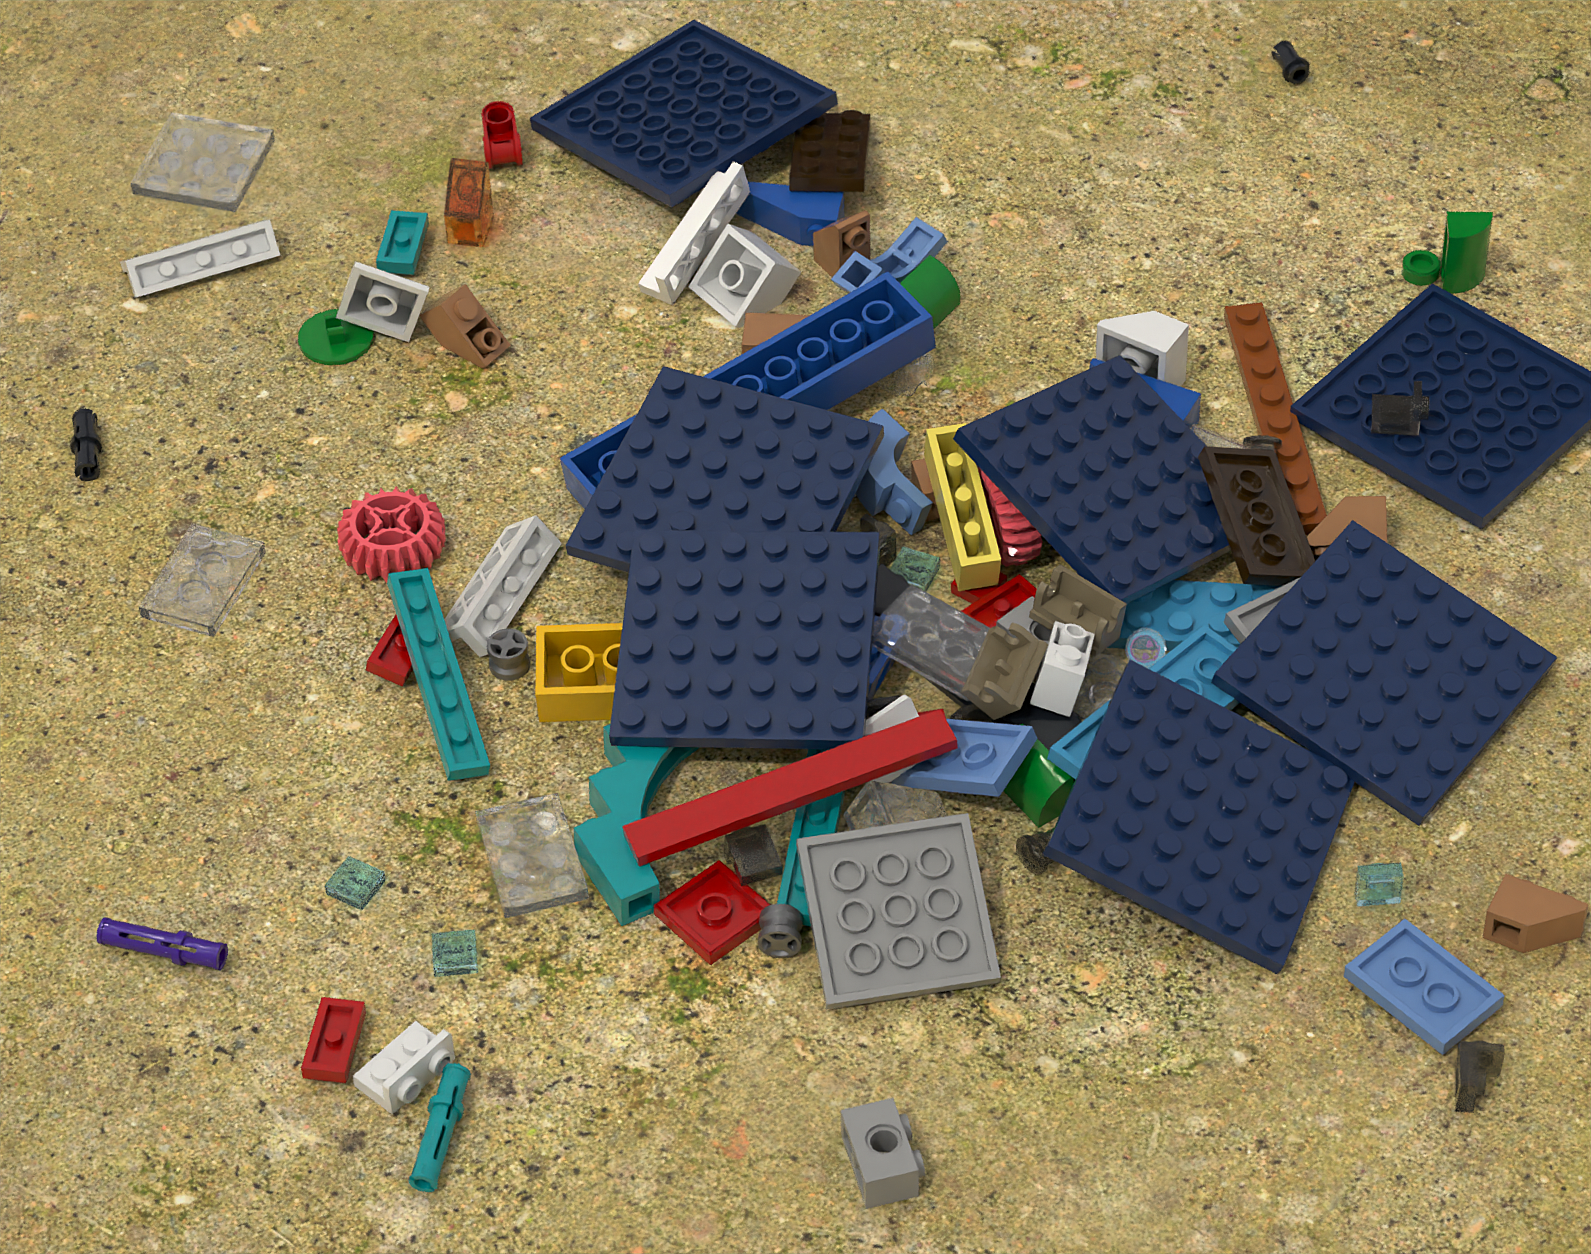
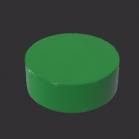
(1421, 267)

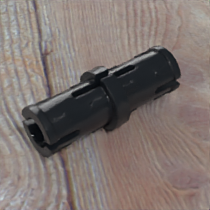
(86, 444)

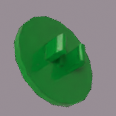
(333, 340)

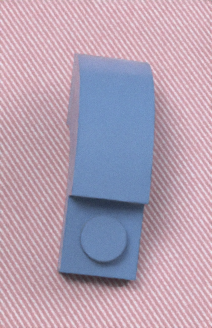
(899, 260)
(886, 486)

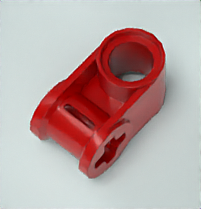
(500, 133)

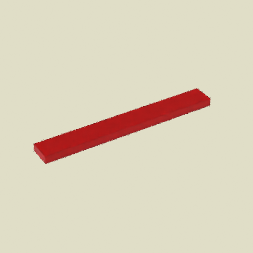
(789, 787)

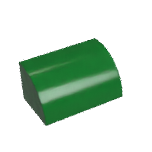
(1465, 250)
(933, 288)
(1039, 786)

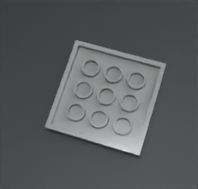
(897, 911)

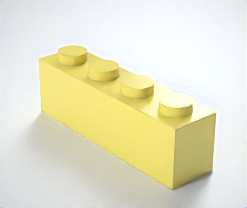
(962, 510)

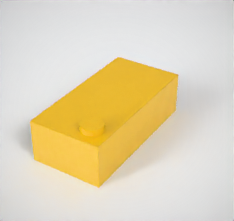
(576, 671)

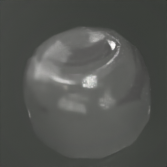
(909, 377)

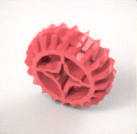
(391, 526)
(1015, 535)

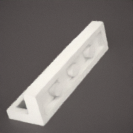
(696, 235)
(201, 258)
(502, 583)

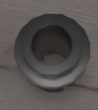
(1294, 68)

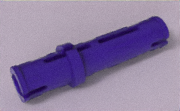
(207, 952)

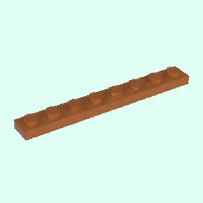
(1271, 405)

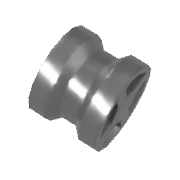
(508, 654)
(780, 930)

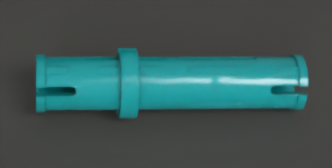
(444, 1111)

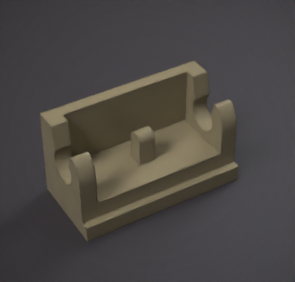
(1079, 602)
(1004, 670)

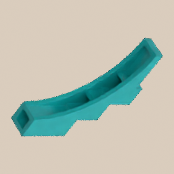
(619, 798)

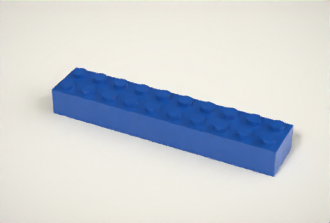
(808, 363)

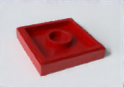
(712, 912)

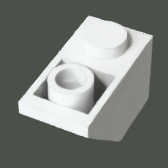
(1062, 668)

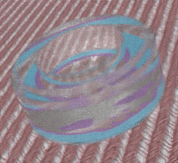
(1145, 647)

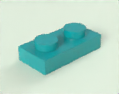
(402, 242)

